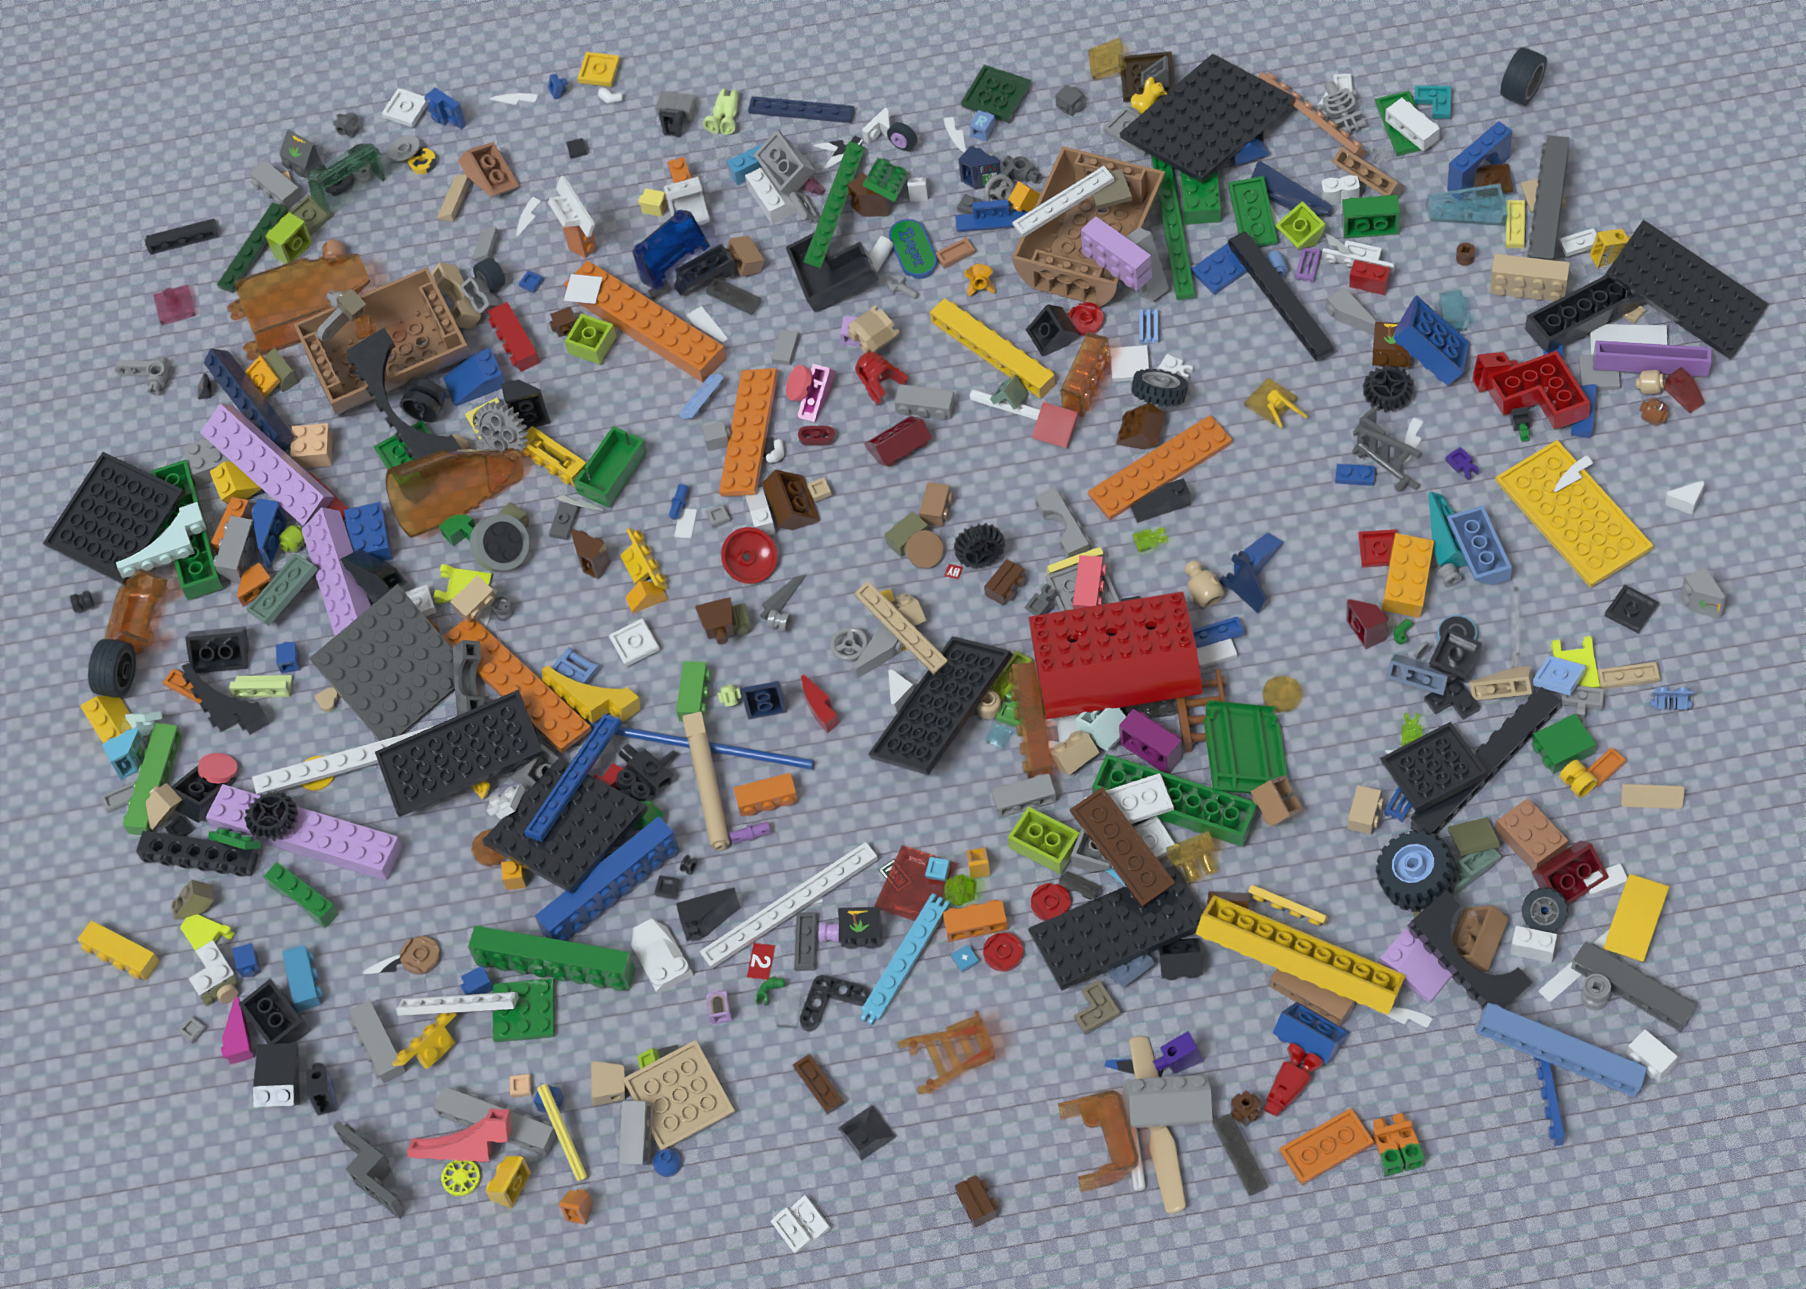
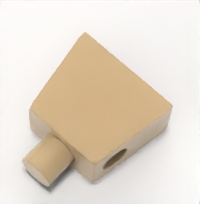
(607, 1083)

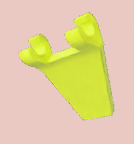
(458, 580)
(1581, 656)
(203, 930)

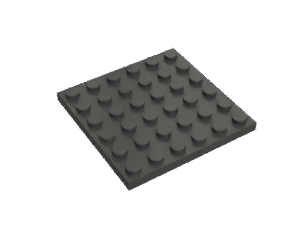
(388, 665)

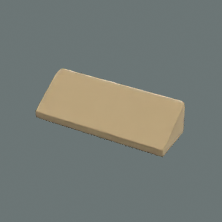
(454, 198)
(1652, 796)

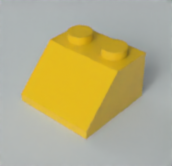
(232, 482)
(508, 1181)

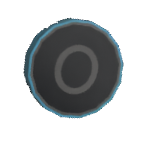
(1458, 624)

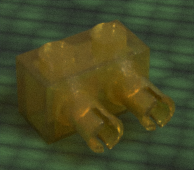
(1185, 852)

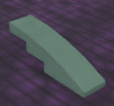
(1473, 867)

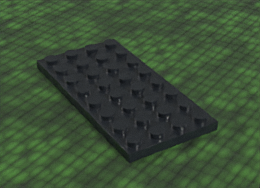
(1686, 289)
(940, 706)
(458, 753)
(1114, 931)

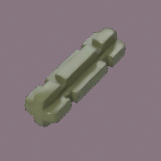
(208, 998)

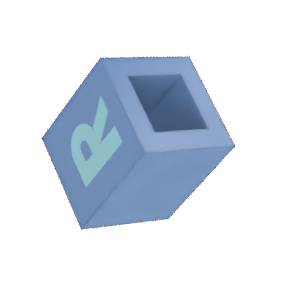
(982, 125)

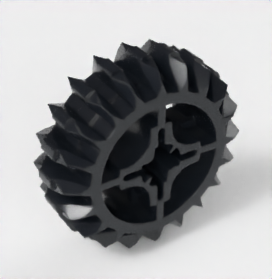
(1388, 388)
(979, 545)
(274, 805)

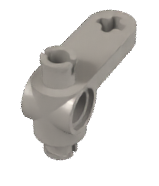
(334, 321)
(155, 372)

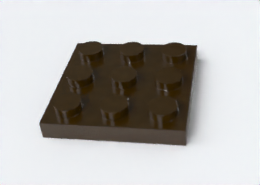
(1132, 73)

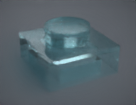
(998, 736)

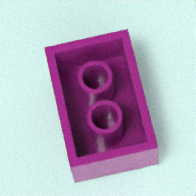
(1150, 741)

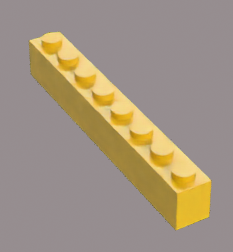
(992, 347)

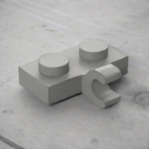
(1583, 698)

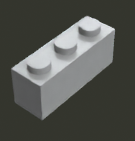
(275, 185)
(924, 401)
(1023, 793)
(635, 1132)

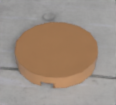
(924, 549)
(425, 957)

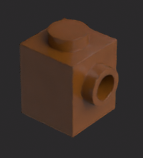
(562, 321)

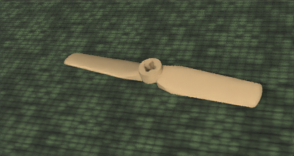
(1162, 1144)

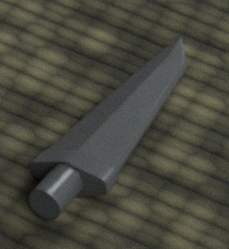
(780, 598)

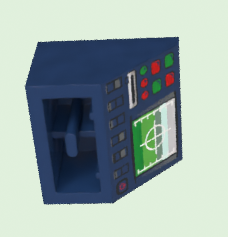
(977, 167)

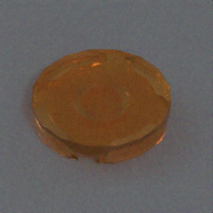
(483, 854)

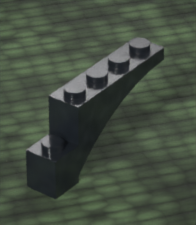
(223, 709)

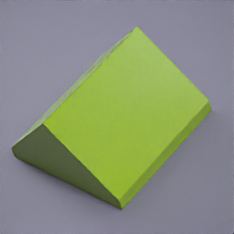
(1301, 227)

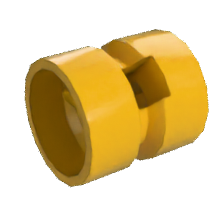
(1576, 776)

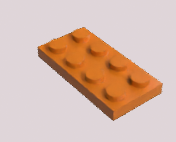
(1326, 1146)

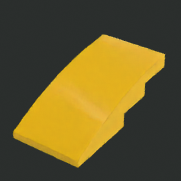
(1636, 918)

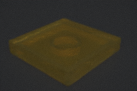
(1106, 58)
(1258, 400)

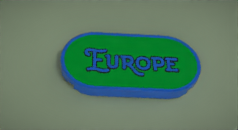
(913, 248)

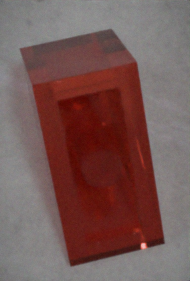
(1684, 390)

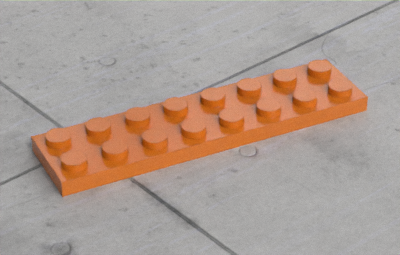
(748, 432)
(1160, 467)

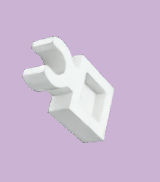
(1176, 366)

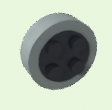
(499, 542)

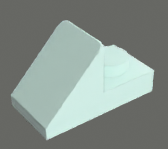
(143, 720)

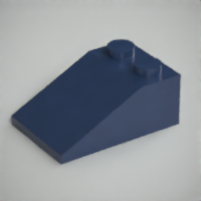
(763, 700)

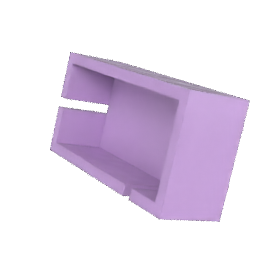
(1116, 253)

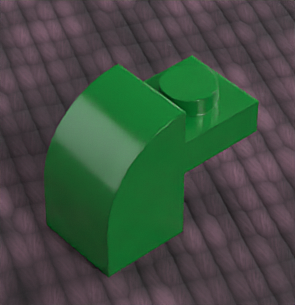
(457, 528)

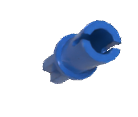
(678, 501)

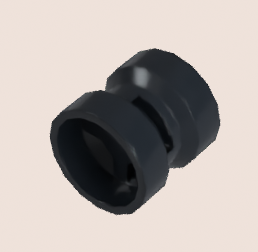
(81, 601)

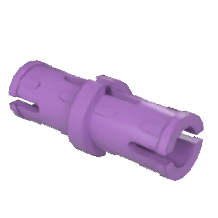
(750, 832)

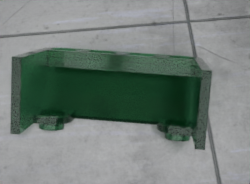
(342, 167)

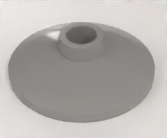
(403, 148)

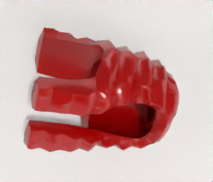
(874, 369)

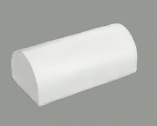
(880, 252)

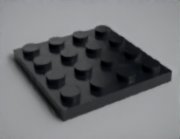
(1434, 767)

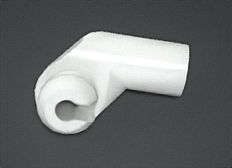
(608, 97)
(778, 452)

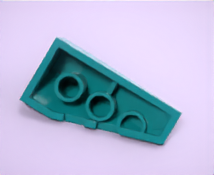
(1445, 543)

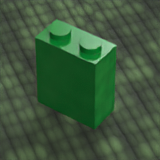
(1563, 743)

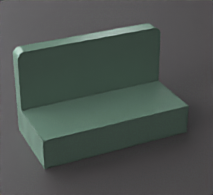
(1011, 390)

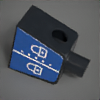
(320, 1082)

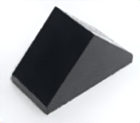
(671, 121)

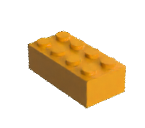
(1407, 575)

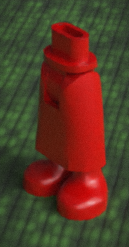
(1291, 1079)

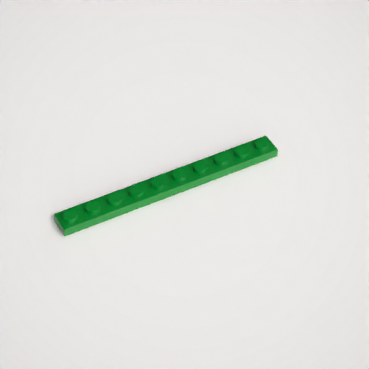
(834, 205)
(1174, 233)

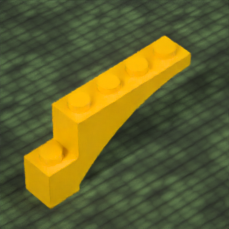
(592, 701)

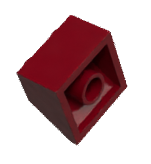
(1367, 622)

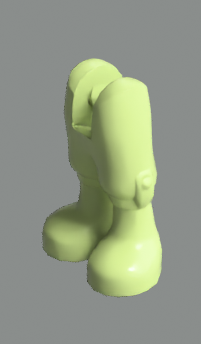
(725, 106)

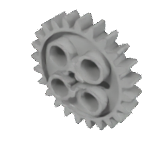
(500, 427)

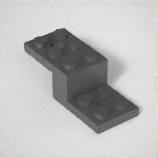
(369, 1168)

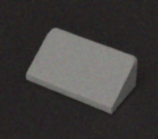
(485, 244)

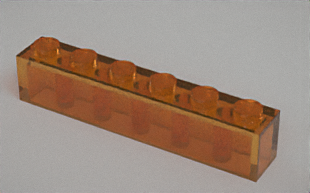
(1030, 719)

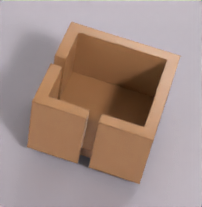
(1270, 801)

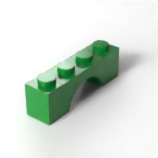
(308, 899)

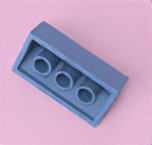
(1480, 546)

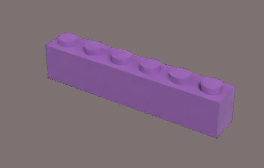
(1643, 356)

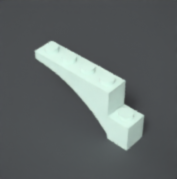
(170, 545)

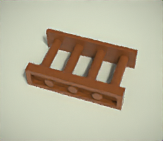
(1187, 721)

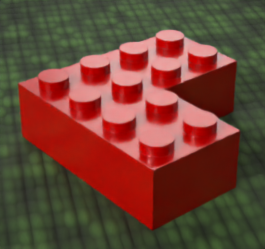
(1540, 382)

